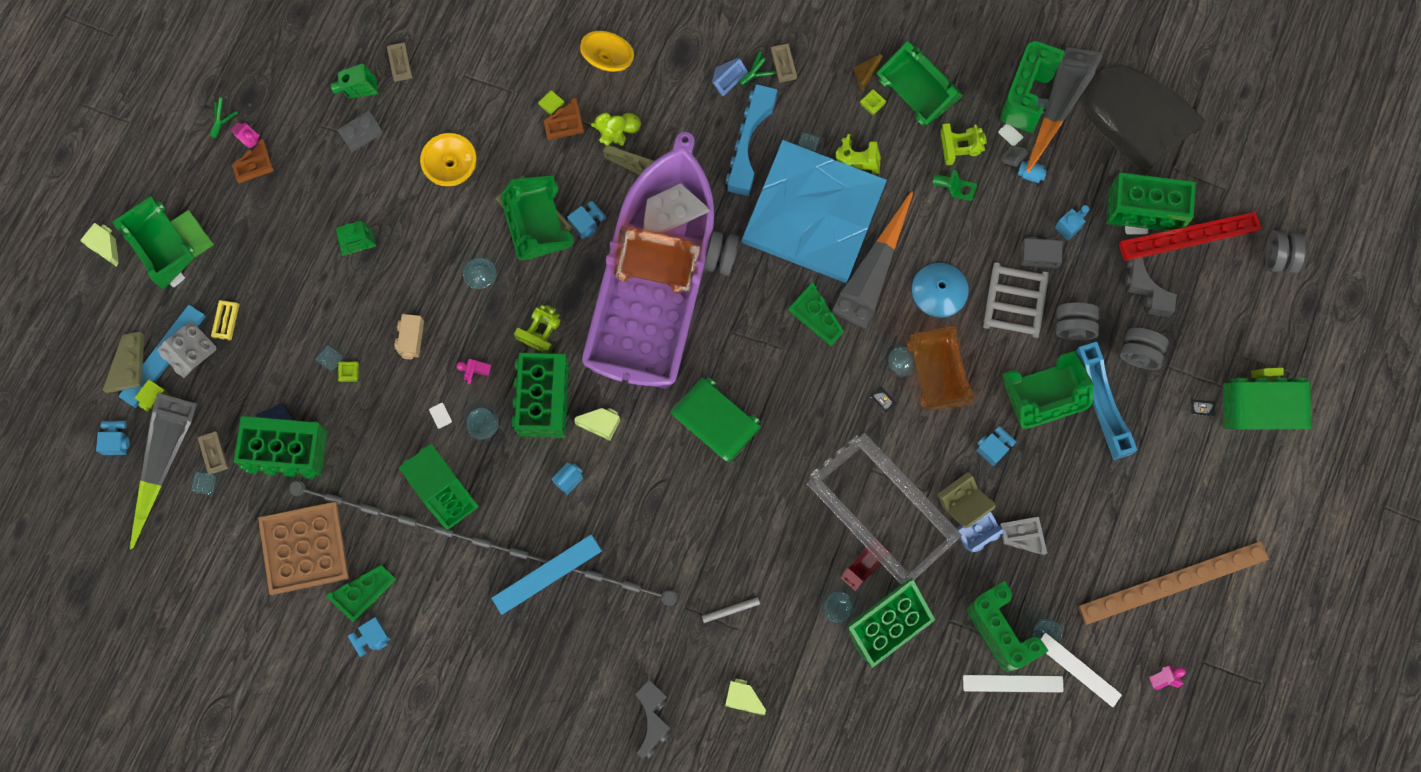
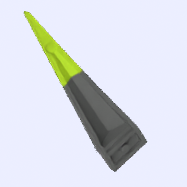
(166, 431)

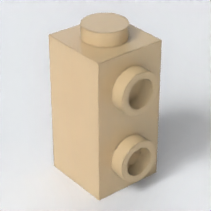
(410, 336)

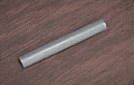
(730, 610)

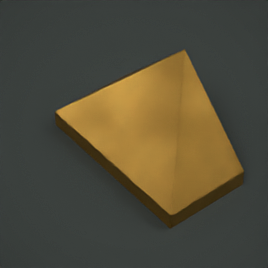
(866, 70)

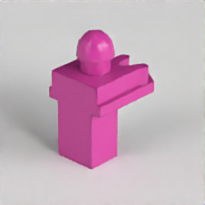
(245, 134)
(473, 367)
(1168, 676)

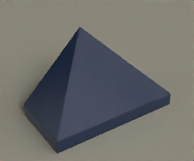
(277, 412)

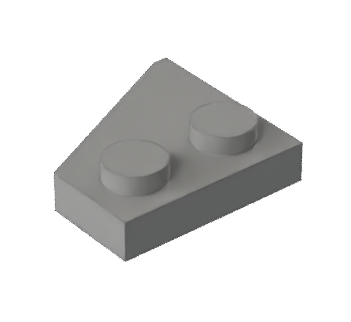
(1025, 535)

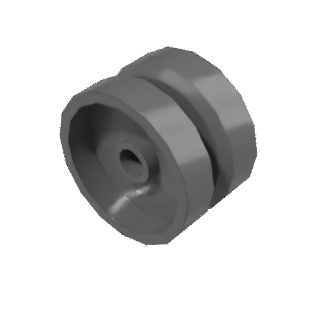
(1285, 251)
(722, 253)
(1077, 321)
(1144, 348)

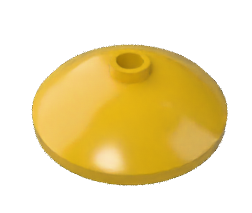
(606, 51)
(444, 150)

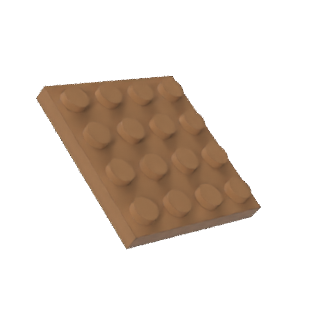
(303, 548)

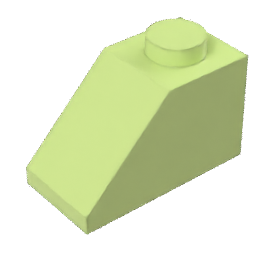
(101, 242)
(599, 422)
(743, 698)

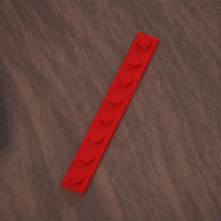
(1189, 236)

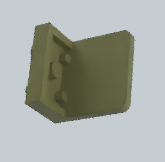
(965, 501)

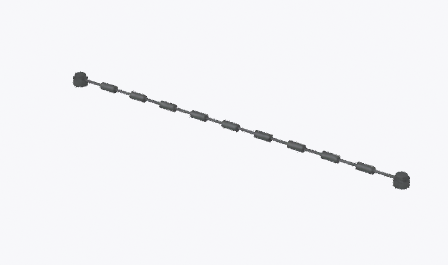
(298, 489)

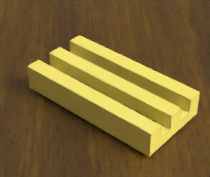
(222, 335)

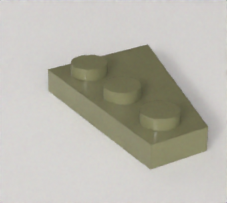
(627, 160)
(127, 365)

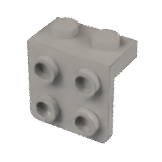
(186, 349)

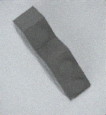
(1158, 300)
(657, 730)

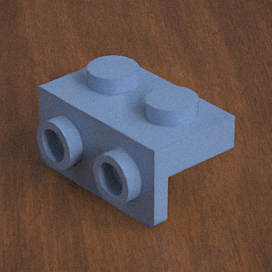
(980, 533)

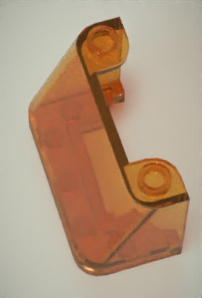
(655, 258)
(940, 369)

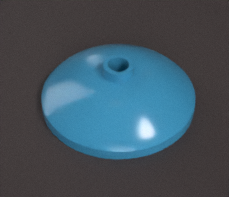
(932, 298)

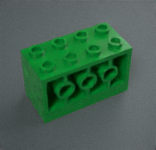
(1150, 202)
(553, 394)
(280, 447)
(438, 487)

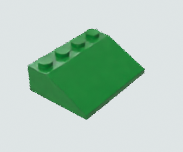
(890, 623)

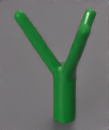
(749, 76)
(217, 124)

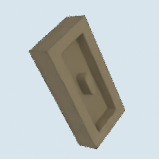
(399, 62)
(783, 63)
(213, 453)

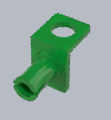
(955, 185)

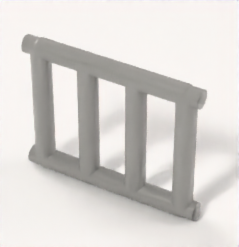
(1039, 295)

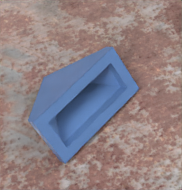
(728, 75)

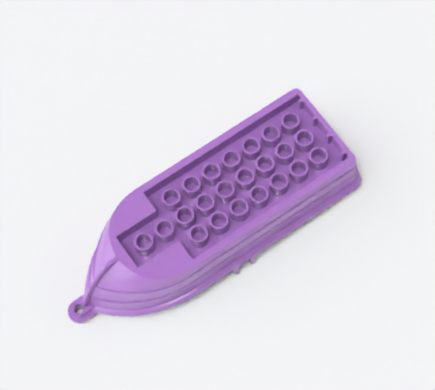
(640, 322)

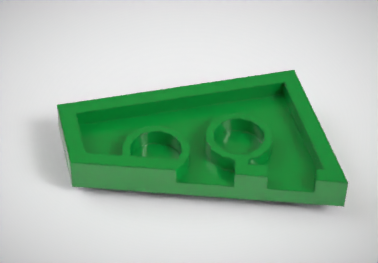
(814, 314)
(362, 593)

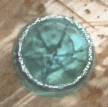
(479, 273)
(482, 423)

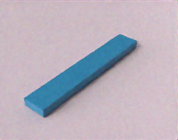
(155, 364)
(546, 574)

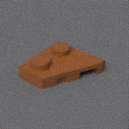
(564, 122)
(253, 163)

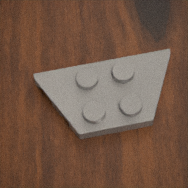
(672, 209)

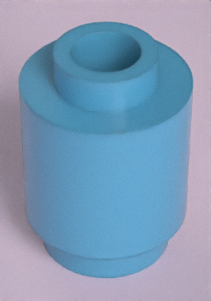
(1035, 175)

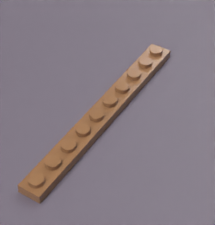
(1173, 583)

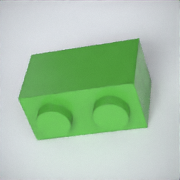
(192, 232)

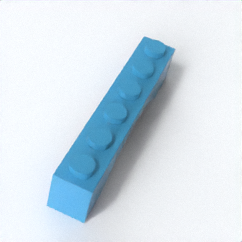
(761, 106)
(1114, 429)

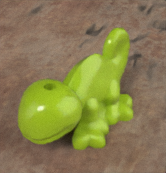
(613, 127)

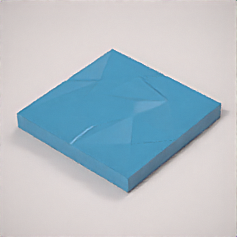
(814, 211)

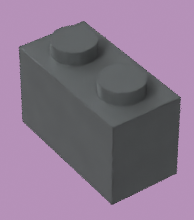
(360, 131)
(1041, 252)

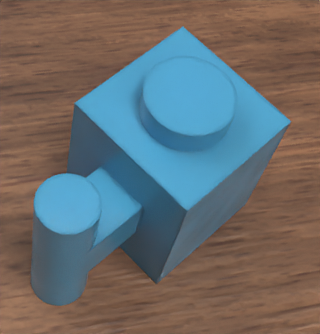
(584, 222)
(1072, 222)
(112, 441)
(993, 448)
(568, 478)
(372, 634)

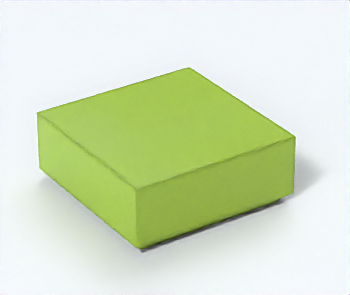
(872, 102)
(551, 103)
(348, 371)

